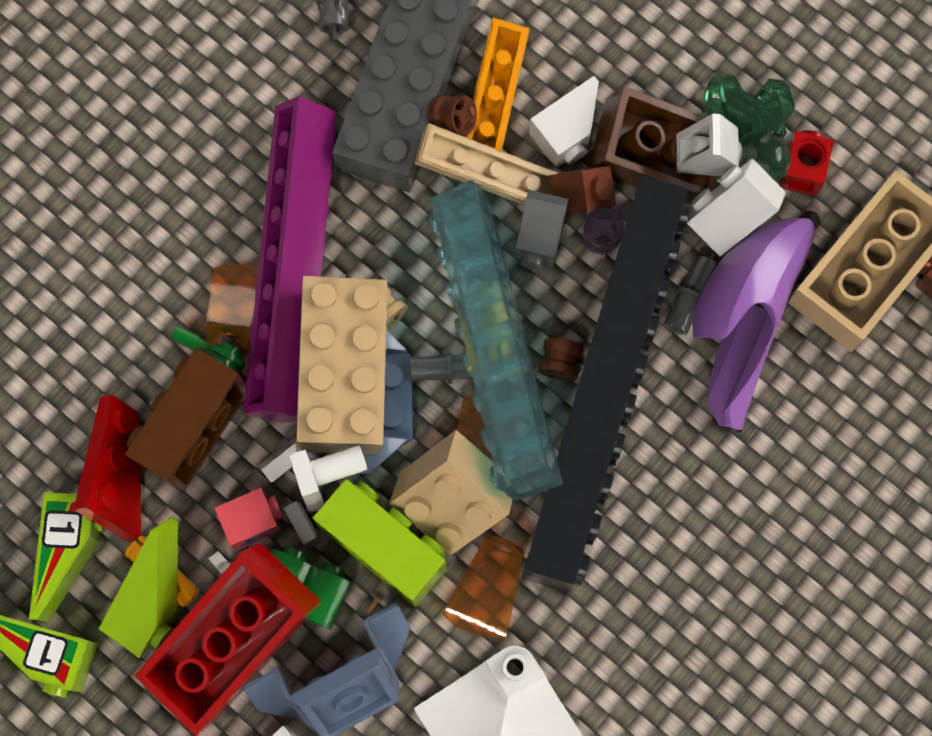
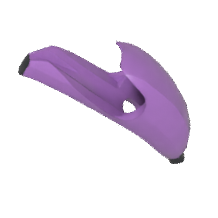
(753, 272)

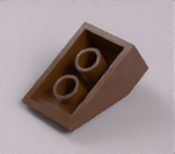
(640, 139)

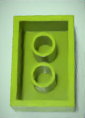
(382, 541)

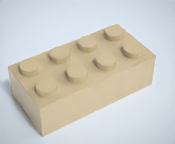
(869, 263)
(342, 365)

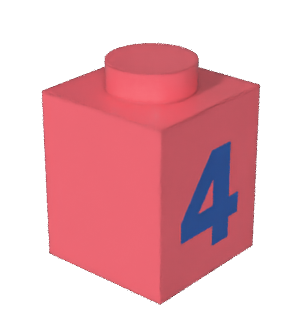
(250, 518)

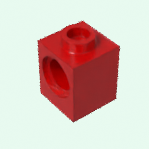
(805, 178)

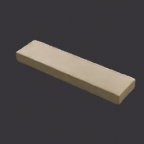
(487, 166)

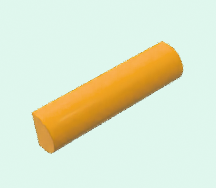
(498, 81)

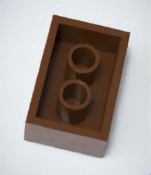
(187, 420)

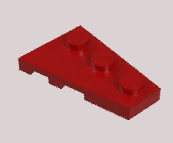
(110, 479)

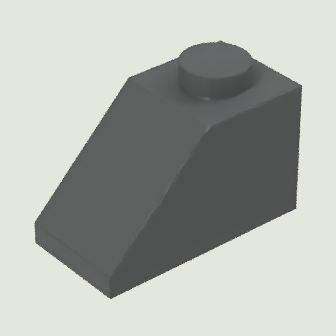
(540, 230)

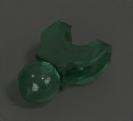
(758, 119)

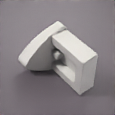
(280, 462)

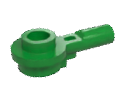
(223, 353)

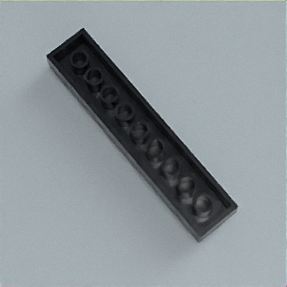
(604, 388)

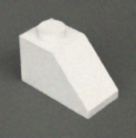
(566, 125)
(708, 147)

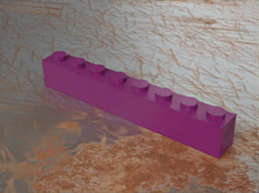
(288, 251)

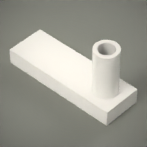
(323, 471)

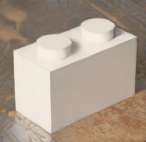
(735, 207)

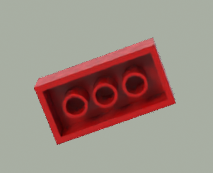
(227, 638)

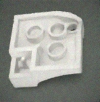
(497, 703)

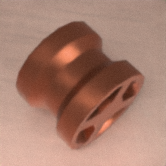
(453, 114)
(560, 359)

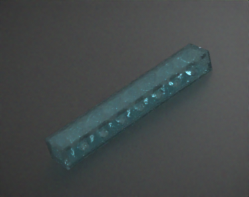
(494, 343)

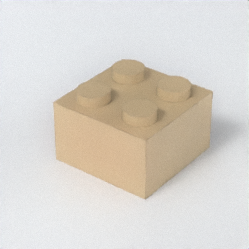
(450, 493)

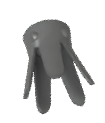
(333, 19)

